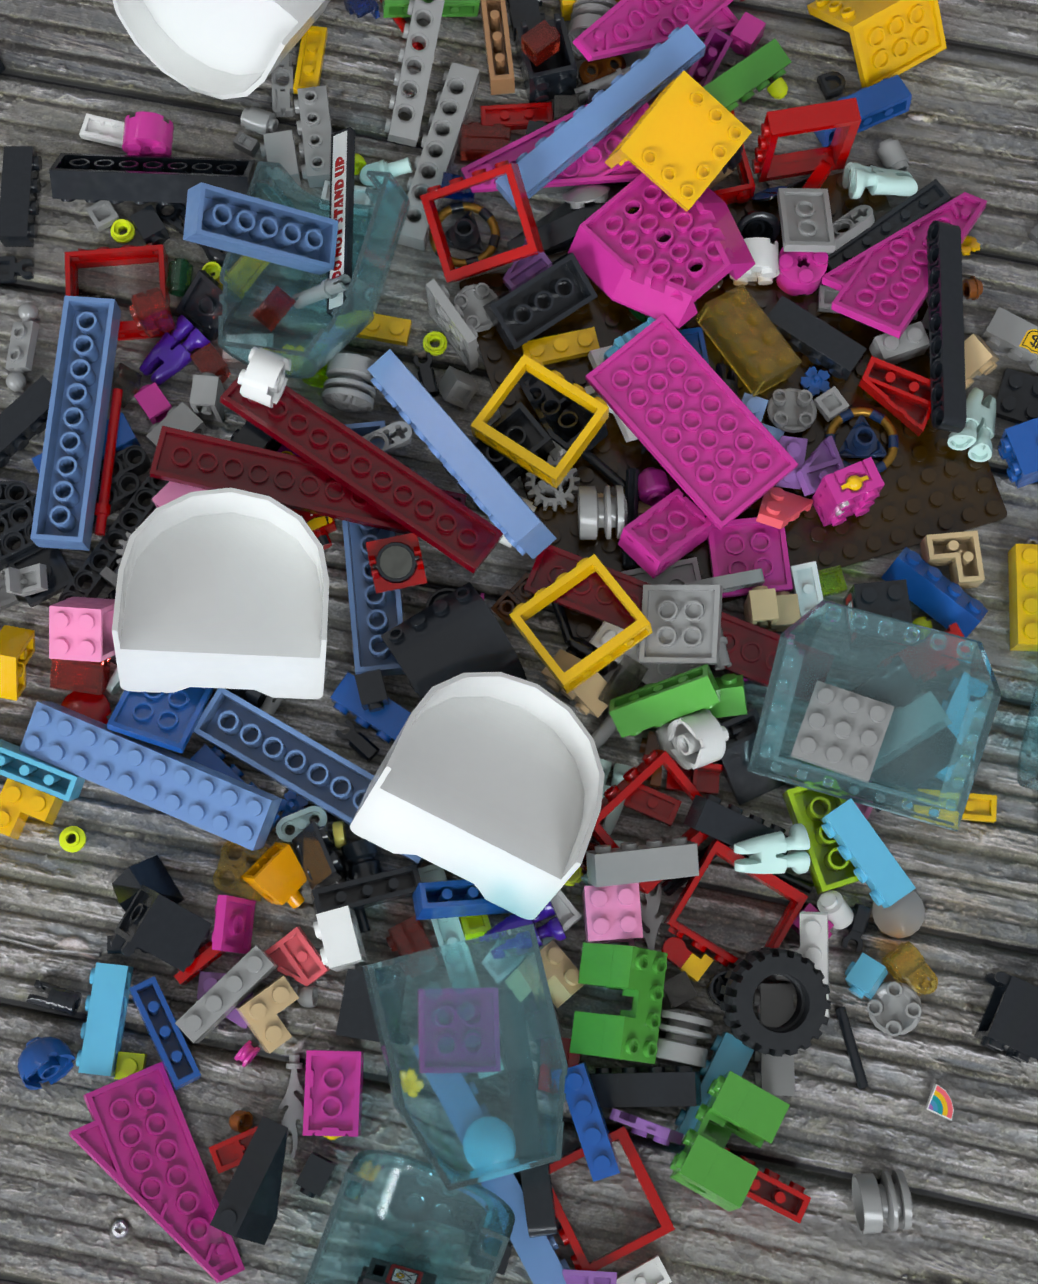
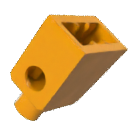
(277, 876)

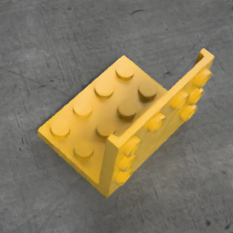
(885, 33)
(682, 140)

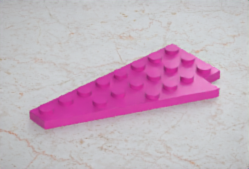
(151, 1155)

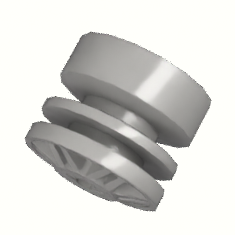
(584, 15)
(349, 383)
(601, 512)
(682, 1037)
(881, 1201)

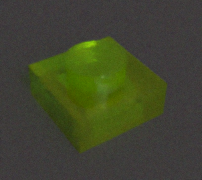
(832, 581)

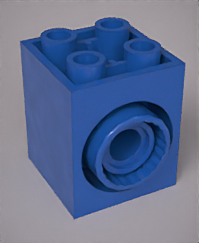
(1020, 450)

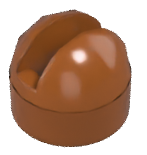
(243, 1118)

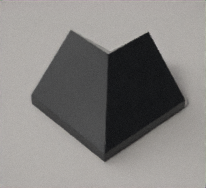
(149, 873)

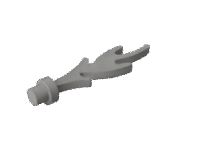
(648, 917)
(295, 1108)

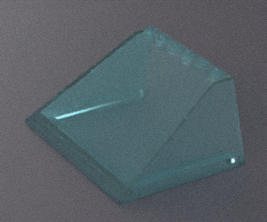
(939, 719)

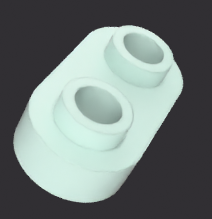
(300, 821)

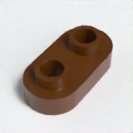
(601, 67)

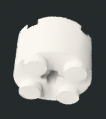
(766, 262)
(264, 376)
(697, 739)

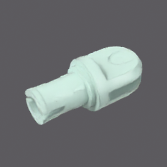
(396, 168)

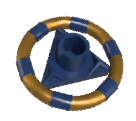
(862, 439)

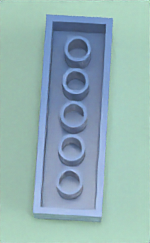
(260, 229)

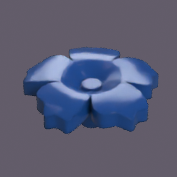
(815, 382)
(292, 803)

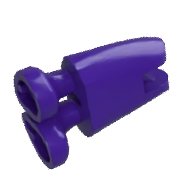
(171, 354)
(551, 929)

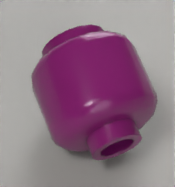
(653, 486)

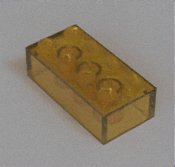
(748, 340)

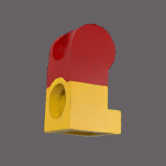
(685, 959)

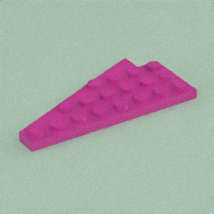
(644, 23)
(584, 171)
(891, 278)

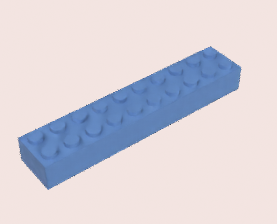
(76, 423)
(460, 456)
(369, 612)
(285, 756)
(151, 775)

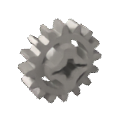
(543, 488)

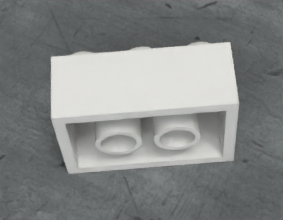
(340, 939)

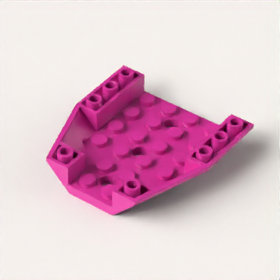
(653, 276)

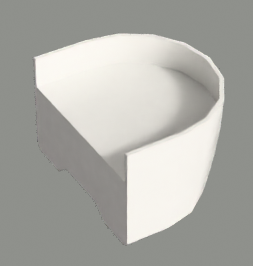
(218, 44)
(222, 597)
(489, 787)

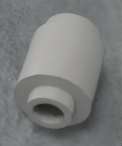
(259, 120)
(893, 155)

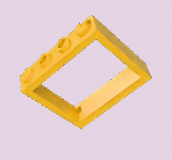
(517, 453)
(604, 654)

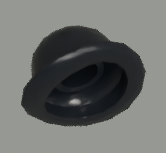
(759, 225)

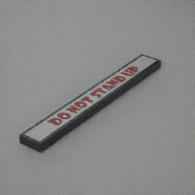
(342, 206)

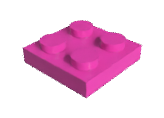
(233, 924)

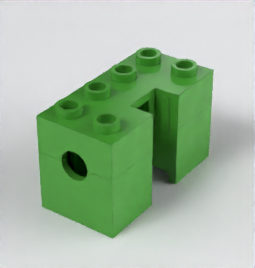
(638, 975)
(732, 1108)

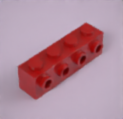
(782, 1198)

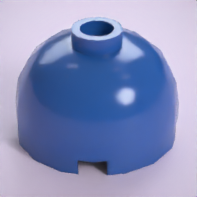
(44, 1061)

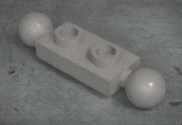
(22, 346)

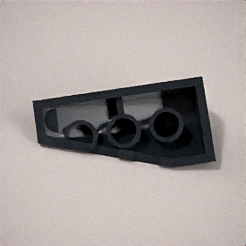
(558, 228)
(558, 413)
(254, 1192)

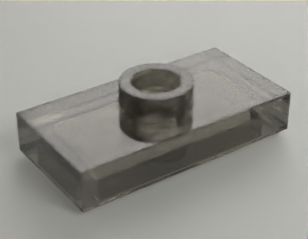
(624, 679)

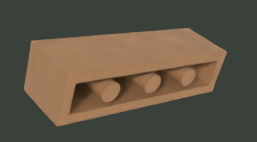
(497, 47)

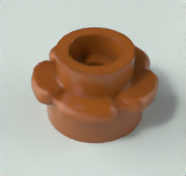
(972, 288)

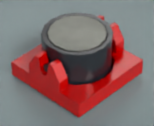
(395, 561)

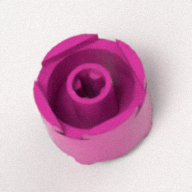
(147, 135)
(801, 280)

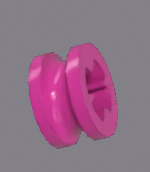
(247, 1053)

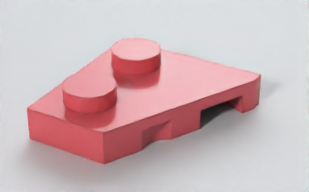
(781, 507)
(298, 957)

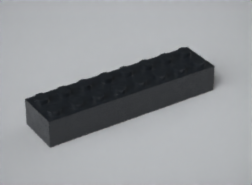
(143, 177)

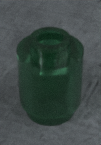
(179, 276)

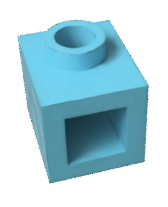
(865, 976)

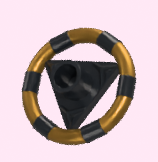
(465, 233)

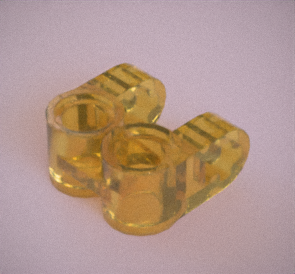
(237, 867)
(909, 967)

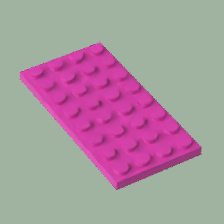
(691, 422)

